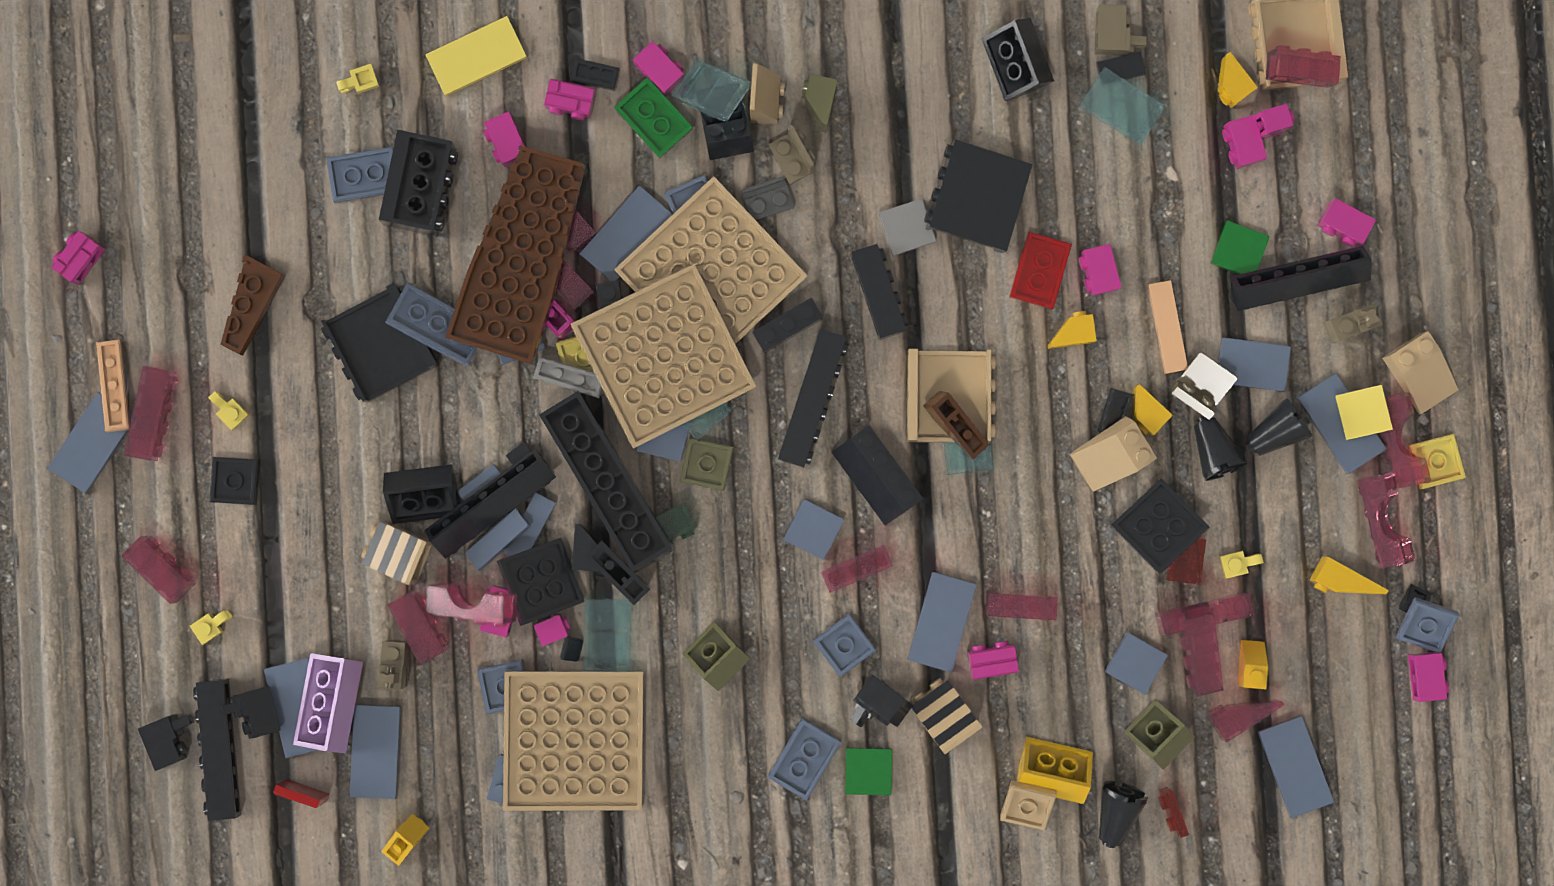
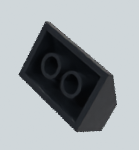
(1017, 59)
(420, 493)

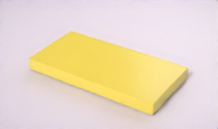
(476, 56)

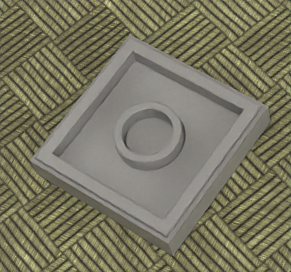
(906, 227)

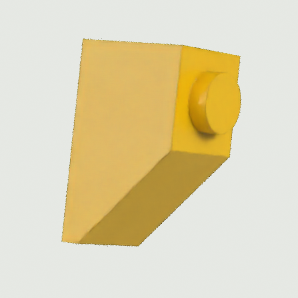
(1233, 81)
(1075, 331)
(1148, 412)
(1252, 665)
(405, 839)

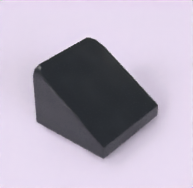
(1413, 591)
(571, 649)

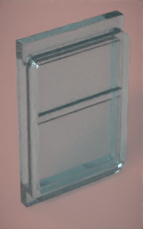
(711, 90)
(1122, 106)
(607, 635)

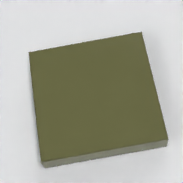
(706, 464)

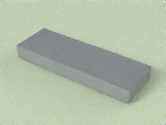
(567, 377)

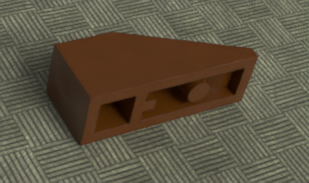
(956, 423)

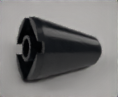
(1278, 430)
(1216, 449)
(1119, 812)

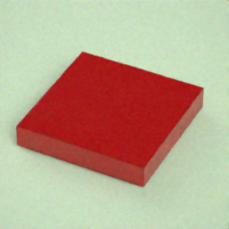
(301, 793)

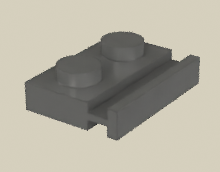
(767, 198)

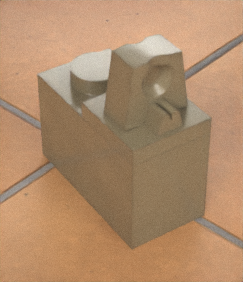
(1111, 31)
(1353, 323)
(393, 664)

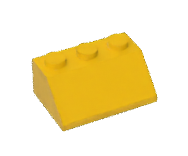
(1056, 768)

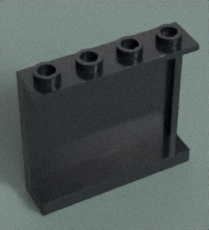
(978, 195)
(374, 352)

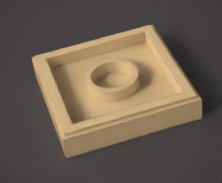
(1028, 805)

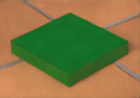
(1239, 249)
(868, 771)

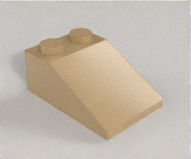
(765, 96)
(1422, 371)
(1113, 454)

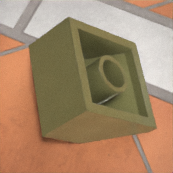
(819, 98)
(716, 656)
(1159, 734)

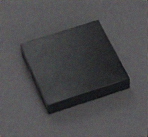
(234, 480)

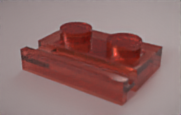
(1189, 565)
(1175, 819)

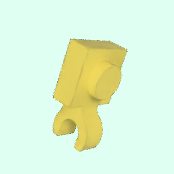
(361, 79)
(230, 412)
(1236, 564)
(209, 626)

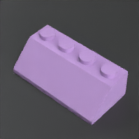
(328, 703)

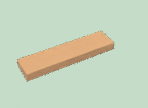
(1167, 327)
(113, 386)

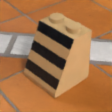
(396, 552)
(945, 715)

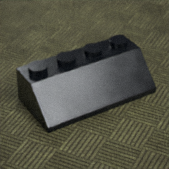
(877, 475)

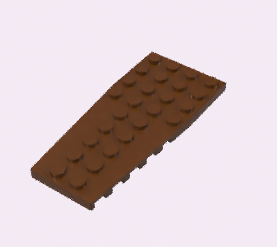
(519, 258)

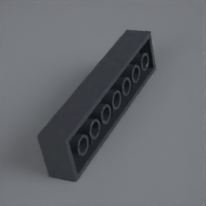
(606, 482)

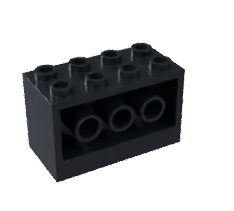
(407, 172)

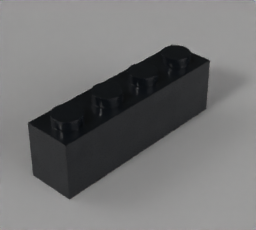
(878, 291)

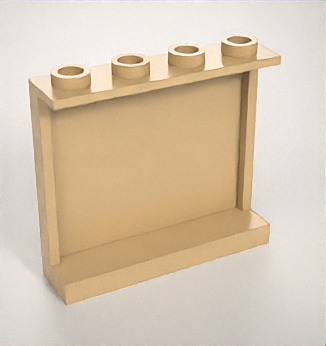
(1297, 25)
(961, 374)

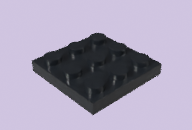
(1160, 526)
(541, 580)

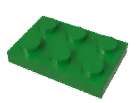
(653, 118)

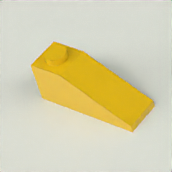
(1335, 577)

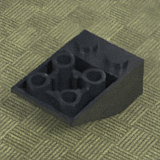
(730, 136)

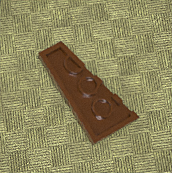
(253, 297)

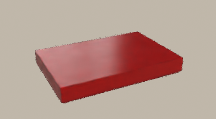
(1040, 270)

